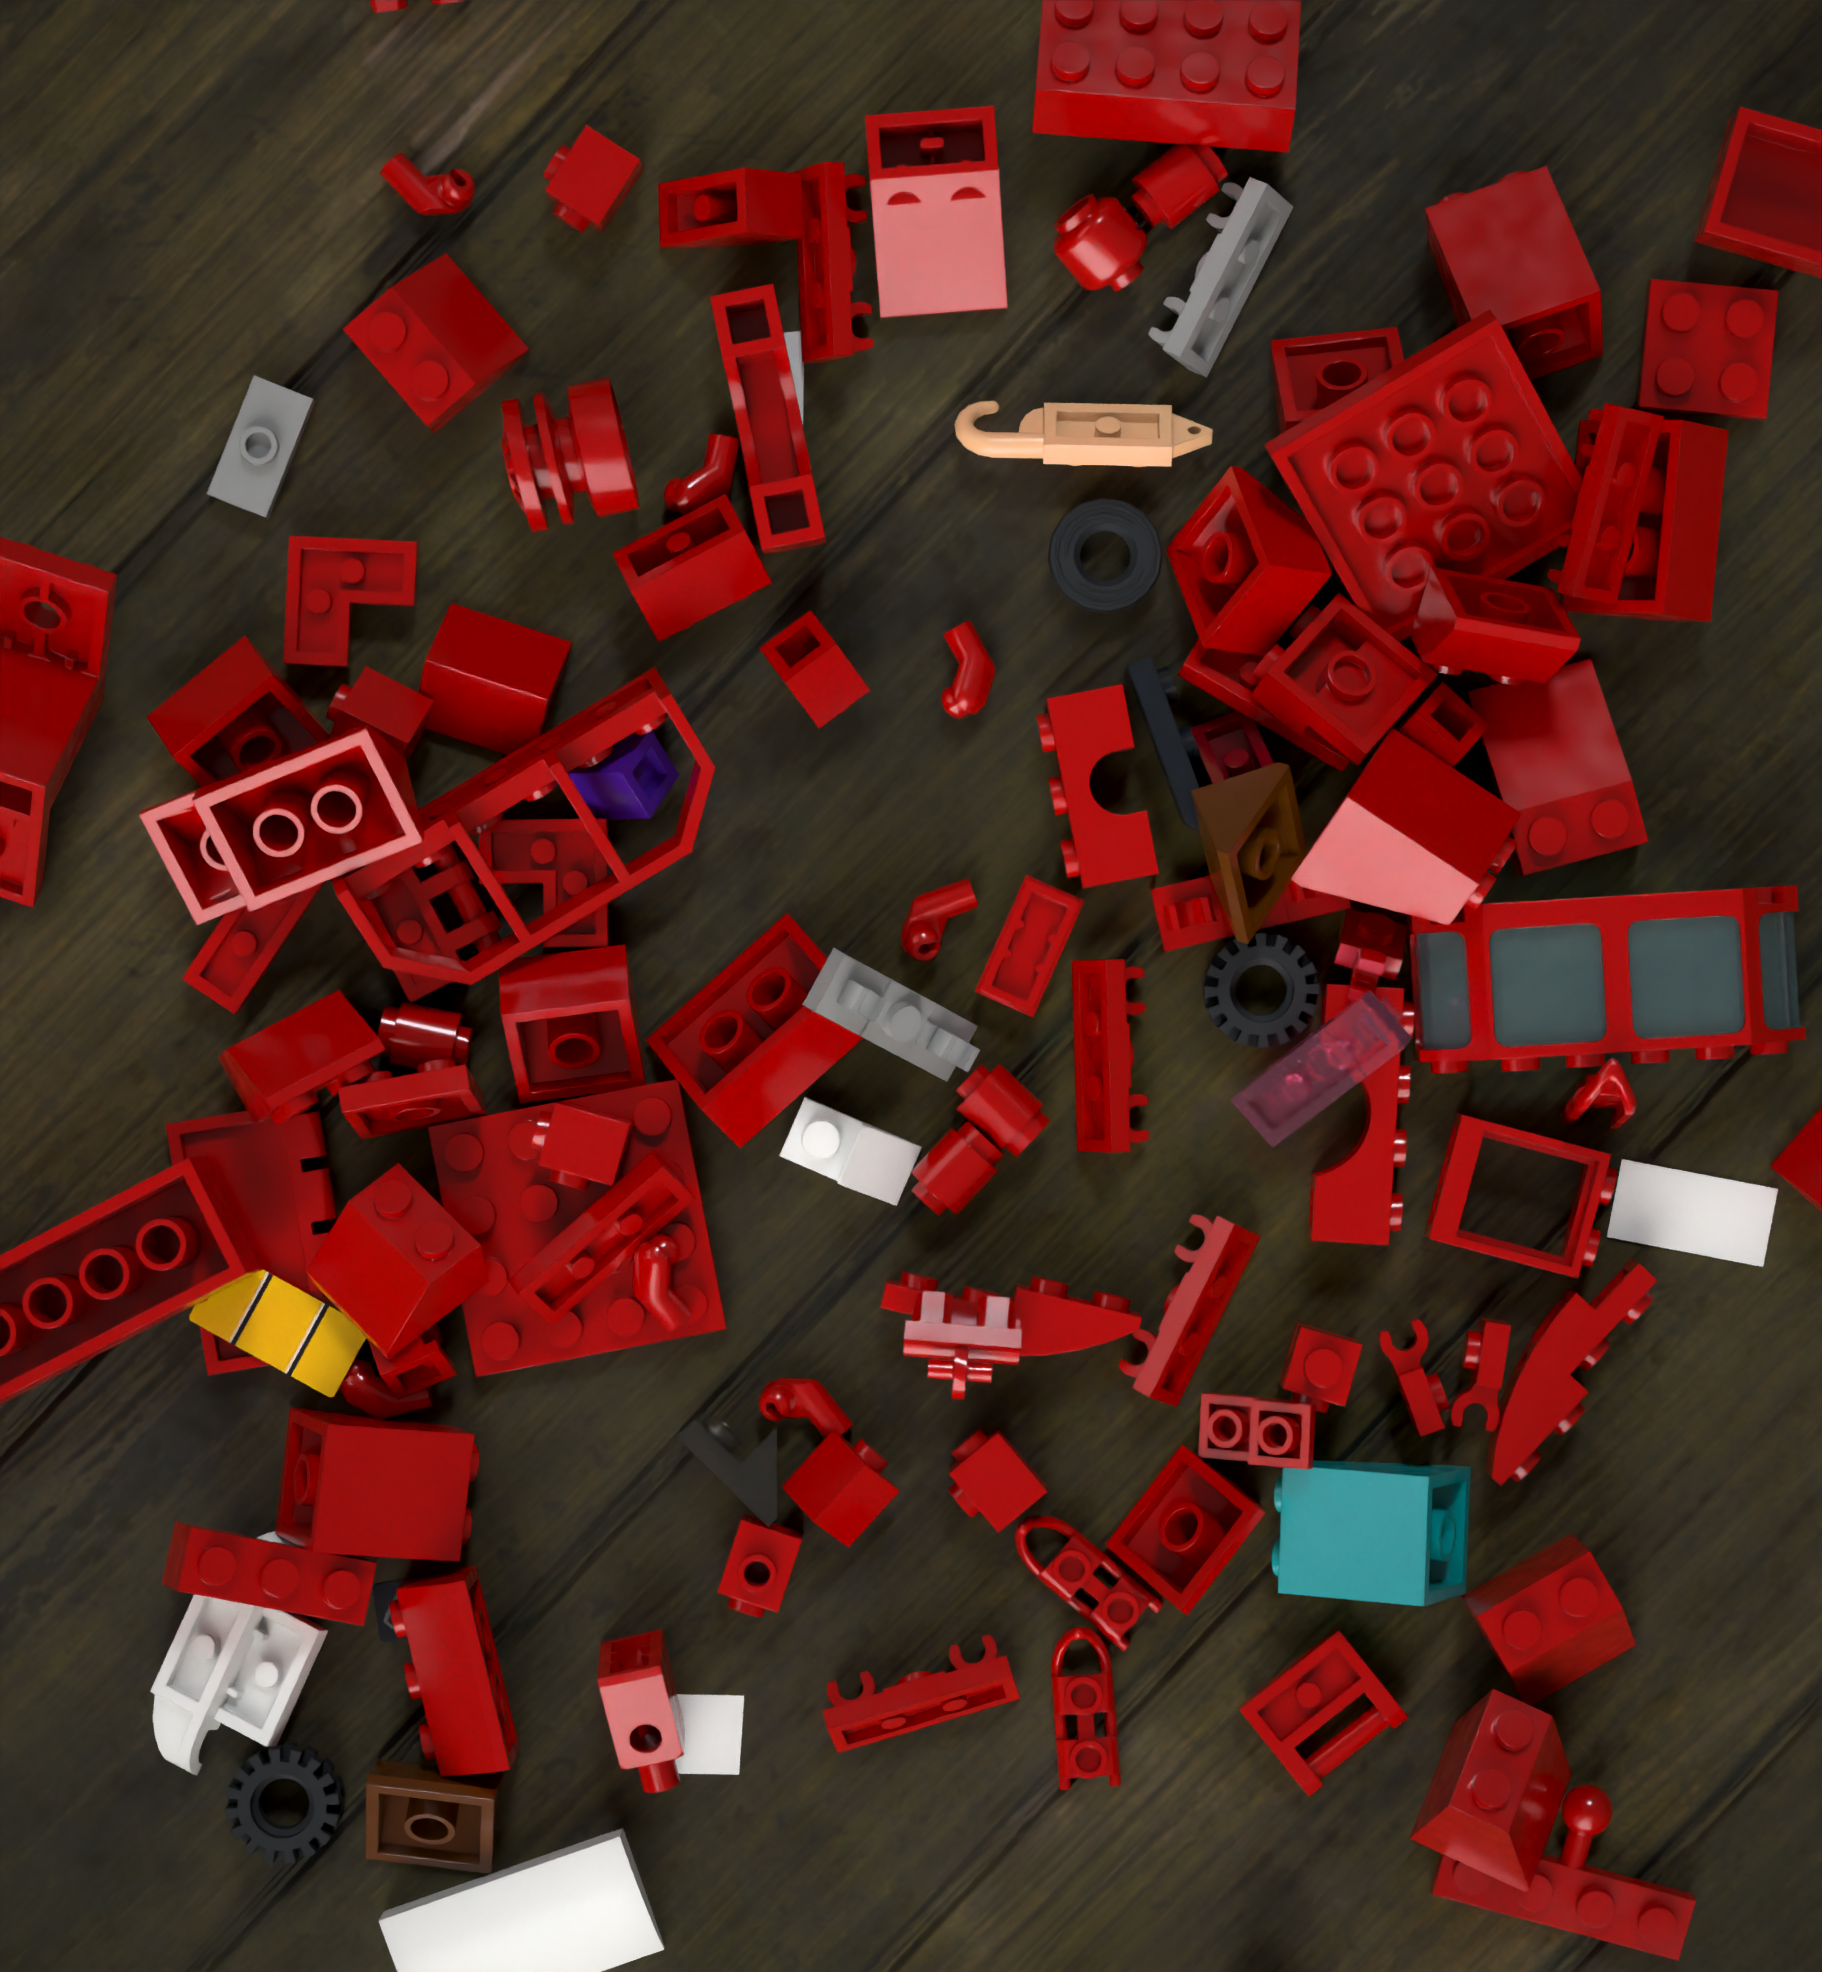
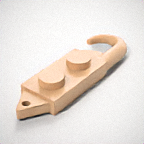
(1087, 434)

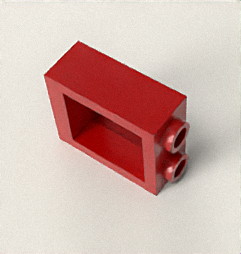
(1455, 1177)

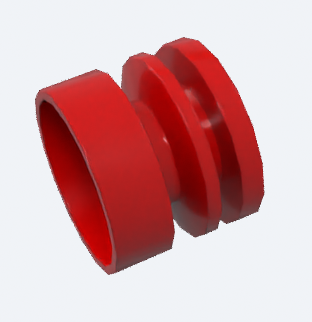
(569, 455)

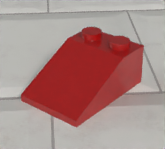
(1559, 766)

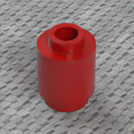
(1177, 184)
(423, 1034)
(1001, 1108)
(956, 1169)

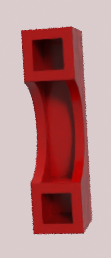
(768, 419)
(1355, 1195)

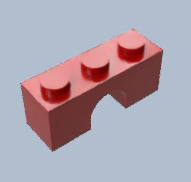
(1081, 732)
(268, 1574)

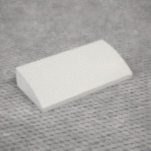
(543, 1915)

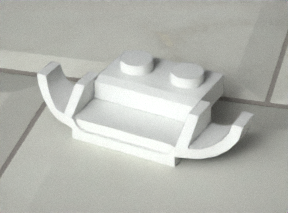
(231, 1669)

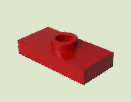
(1029, 946)

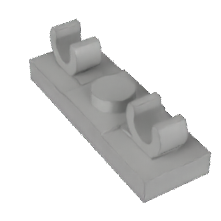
(1224, 275)
(892, 1016)

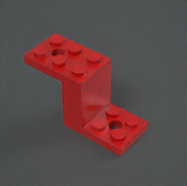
(48, 695)

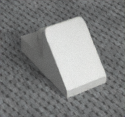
(850, 1151)

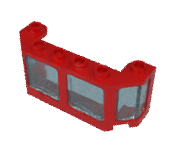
(1606, 979)

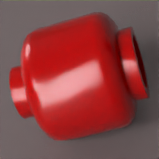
(1100, 243)

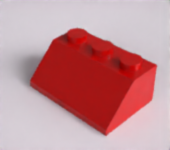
(1676, 530)
(747, 1038)
(456, 1673)

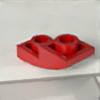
(1257, 1430)

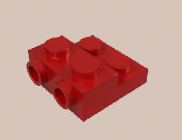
(1341, 678)

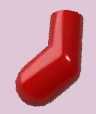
(430, 193)
(708, 482)
(973, 676)
(929, 916)
(652, 1281)
(374, 1396)
(803, 1400)

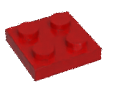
(1707, 349)
(431, 1097)

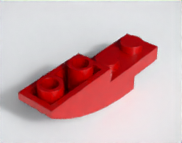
(1043, 1311)
(1540, 1388)

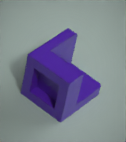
(627, 781)

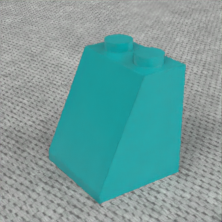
(1373, 1531)

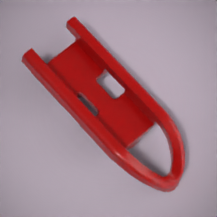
(1603, 1090)
(1074, 1569)
(1084, 1696)

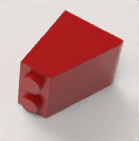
(1522, 260)
(1411, 837)
(376, 1486)
(1551, 1619)
(1496, 1790)

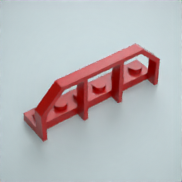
(529, 776)

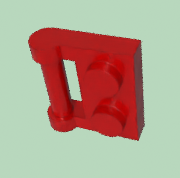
(1312, 1694)

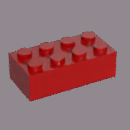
(1169, 71)
(1766, 193)

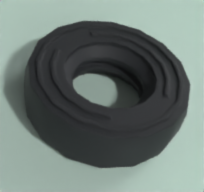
(1111, 517)

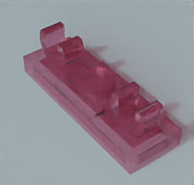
(1322, 1067)

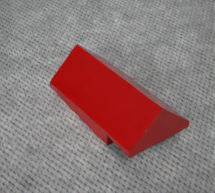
(286, 824)

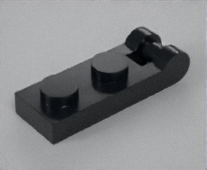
(1173, 746)

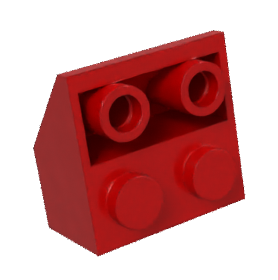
(299, 1055)

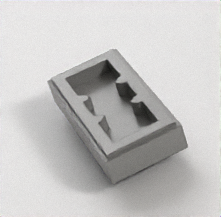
(261, 447)

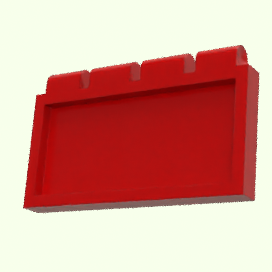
(270, 1195)

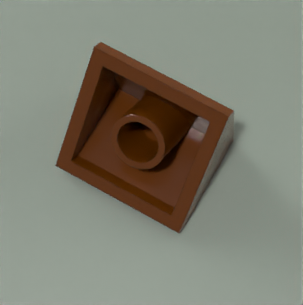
(1251, 842)
(432, 1818)

